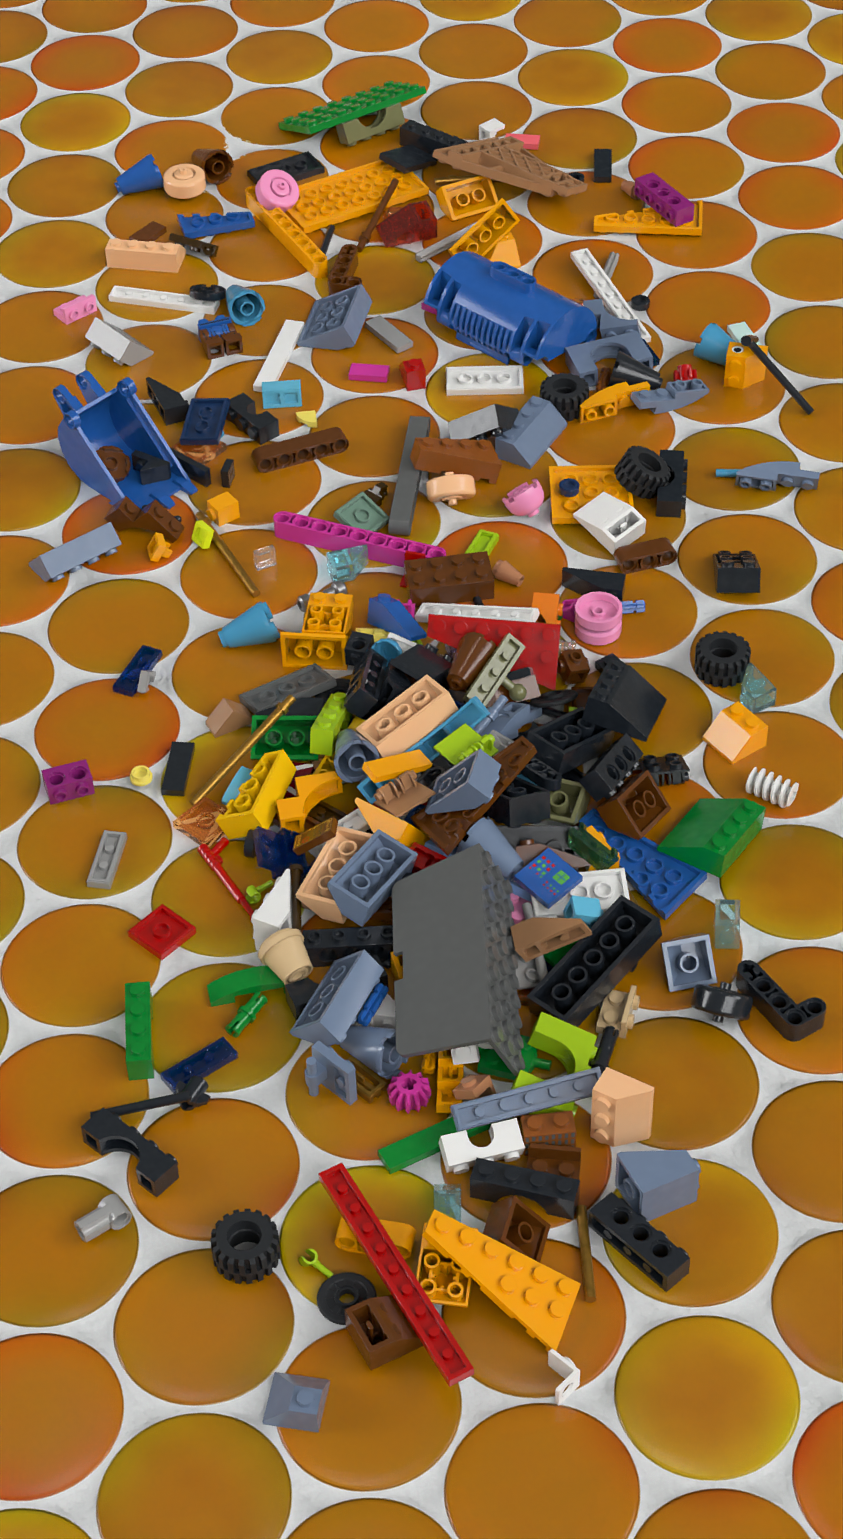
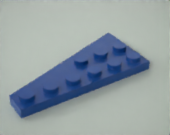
(655, 875)

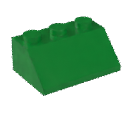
(286, 734)

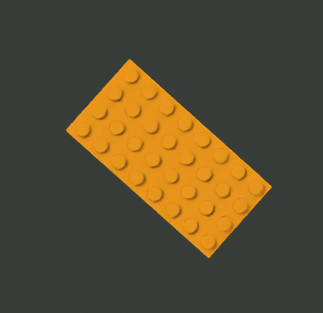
(351, 195)

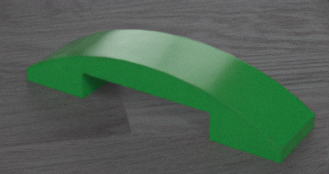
(242, 982)

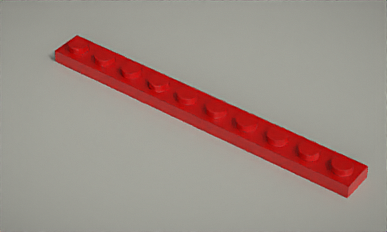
(396, 1275)

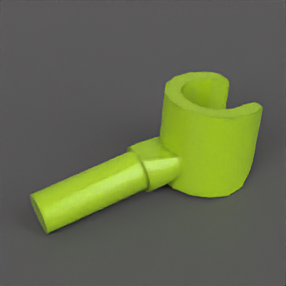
(254, 892)
(315, 1263)

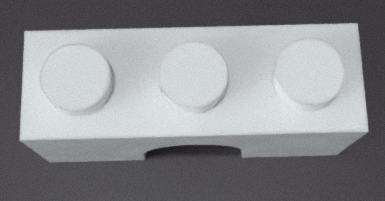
(461, 1154)

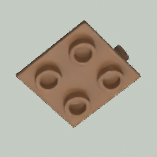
(403, 795)

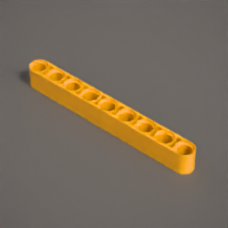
(289, 235)

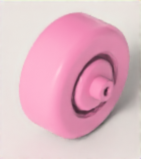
(277, 190)

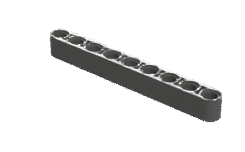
(408, 480)

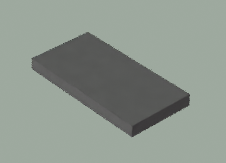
(300, 684)

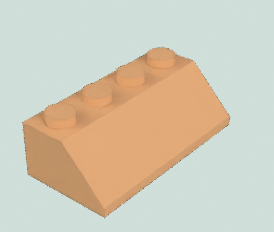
(144, 255)
(408, 717)
(331, 859)

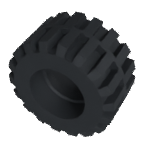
(565, 393)
(642, 472)
(722, 659)
(251, 1263)

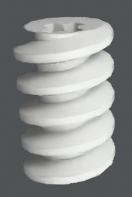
(771, 789)

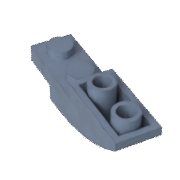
(674, 396)
(768, 474)
(513, 717)

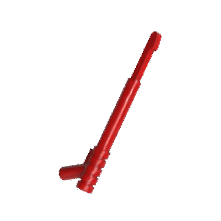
(214, 861)

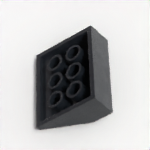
(624, 702)

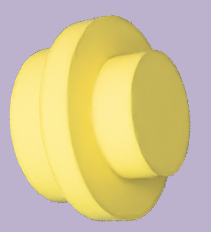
(141, 776)

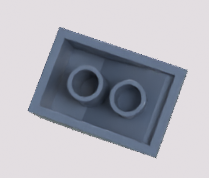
(465, 784)

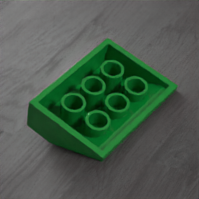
(714, 833)

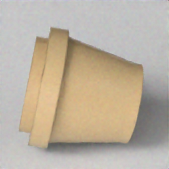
(286, 955)

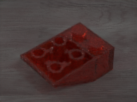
(408, 225)

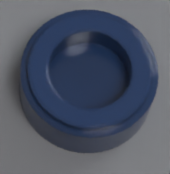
(569, 487)

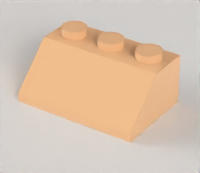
(621, 1109)

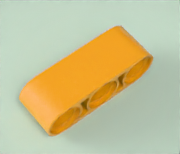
(400, 1233)

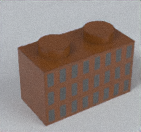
(548, 1128)

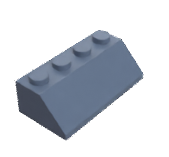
(531, 433)
(76, 552)
(370, 876)
(338, 999)

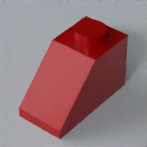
(413, 374)

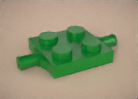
(493, 1065)

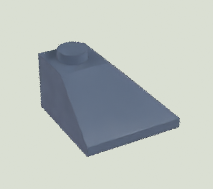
(688, 961)
(296, 1402)

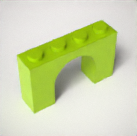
(565, 1042)

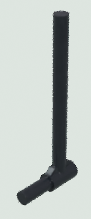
(750, 341)

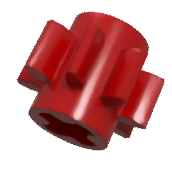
(684, 372)

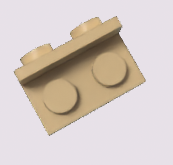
(618, 1011)

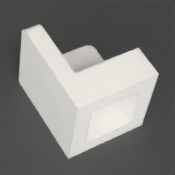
(490, 128)

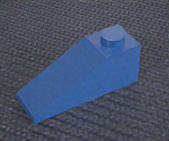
(393, 617)

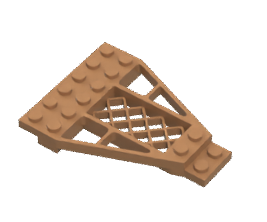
(510, 163)

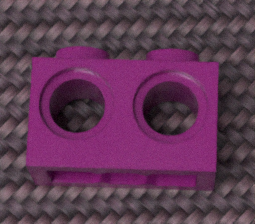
(68, 781)

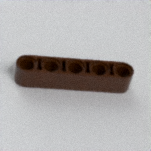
(300, 449)

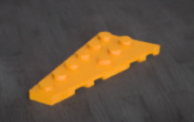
(648, 223)
(513, 1281)

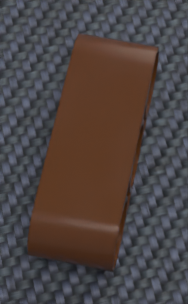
(645, 555)

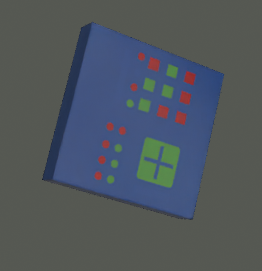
(548, 878)

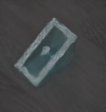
(448, 1200)

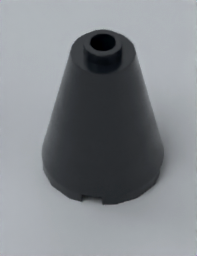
(633, 372)

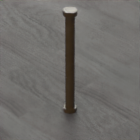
(296, 871)

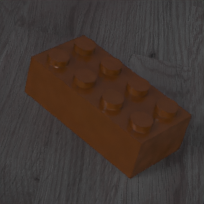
(449, 578)

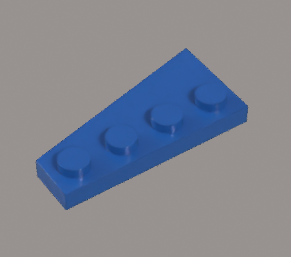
(214, 224)

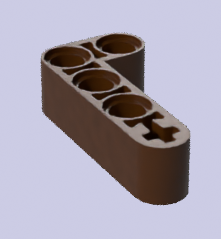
(343, 271)

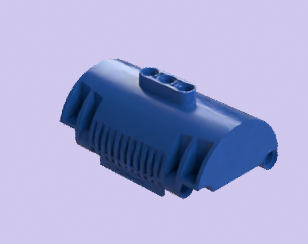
(506, 310)

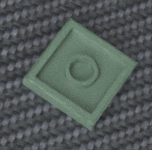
(362, 514)

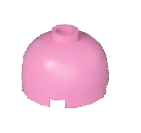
(525, 499)

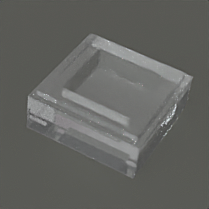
(265, 557)

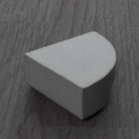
(146, 677)

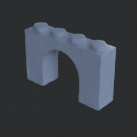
(582, 357)

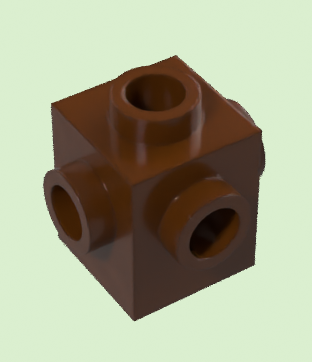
(573, 666)

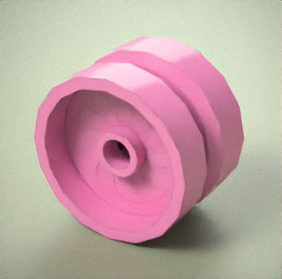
(598, 618)

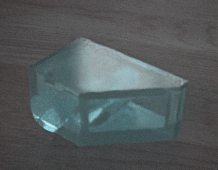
(756, 690)

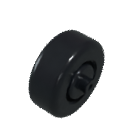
(721, 1002)

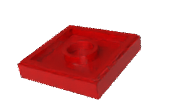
(162, 932)

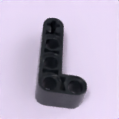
(787, 1017)

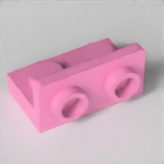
(76, 309)

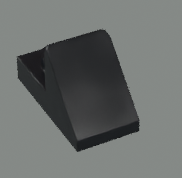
(150, 467)

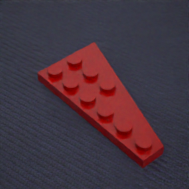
(539, 639)

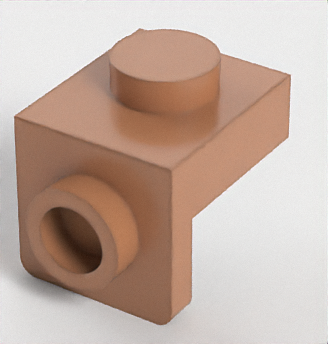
(474, 1087)

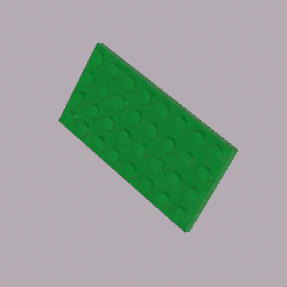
(351, 107)

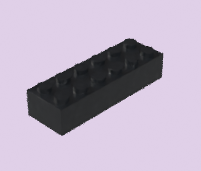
(596, 963)

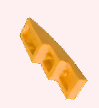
(447, 1080)

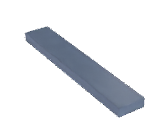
(525, 1099)

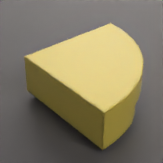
(308, 418)

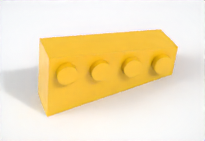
(258, 796)

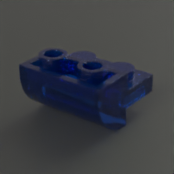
(276, 851)

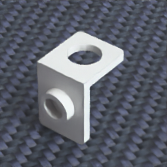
(568, 1370)

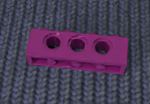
(664, 199)

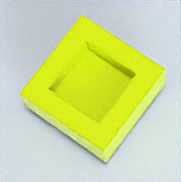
(202, 534)

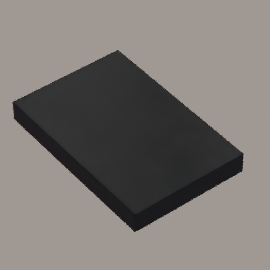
(408, 158)

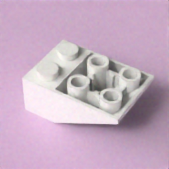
(611, 521)
(275, 910)

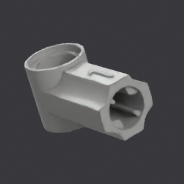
(109, 1214)

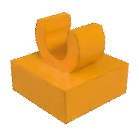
(158, 548)

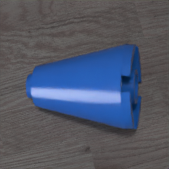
(140, 177)

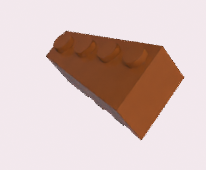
(457, 456)

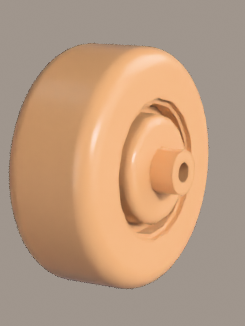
(184, 181)
(450, 488)

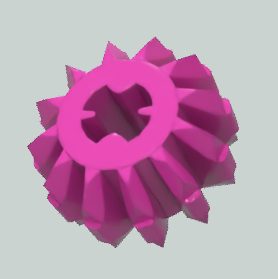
(409, 1091)

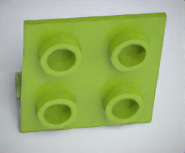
(463, 743)

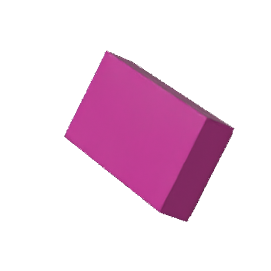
(369, 372)

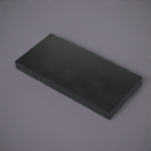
(298, 166)

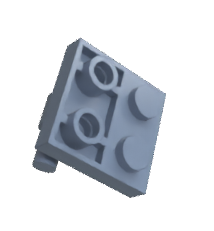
(332, 1071)

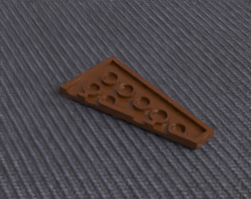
(450, 828)

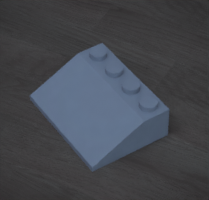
(336, 320)

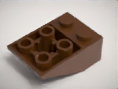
(380, 1330)

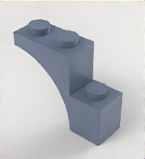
(609, 324)

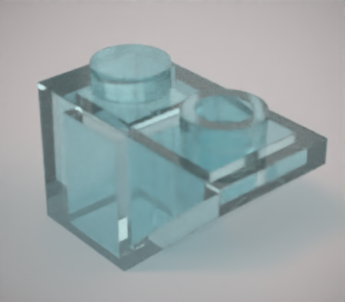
(347, 563)

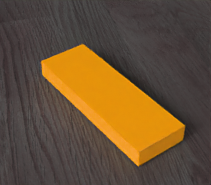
(395, 765)

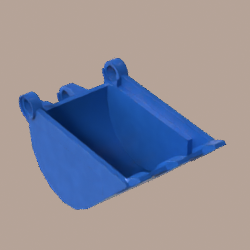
(120, 422)

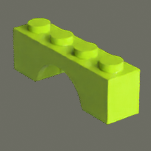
(328, 725)

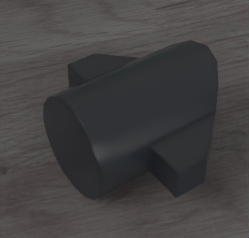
(197, 1088)

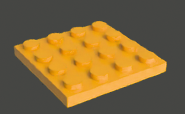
(592, 482)

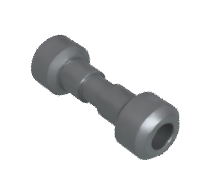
(336, 587)

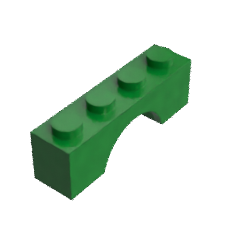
(139, 1030)

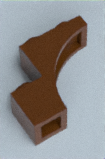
(153, 517)

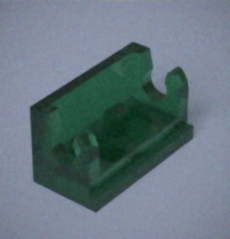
(591, 849)

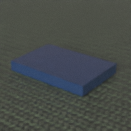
(204, 421)

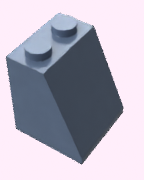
(657, 1180)

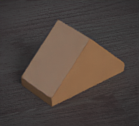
(228, 717)

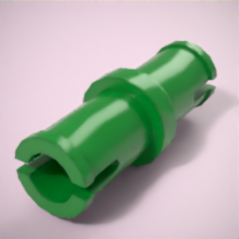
(246, 1014)

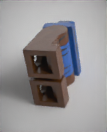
(219, 335)

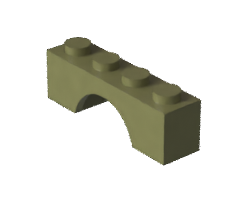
(386, 118)

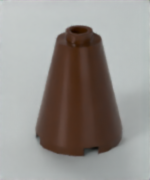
(215, 164)
(469, 660)

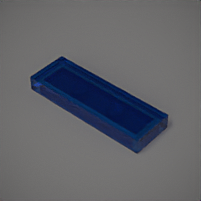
(145, 659)
(200, 1063)

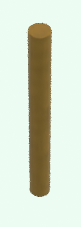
(585, 1251)

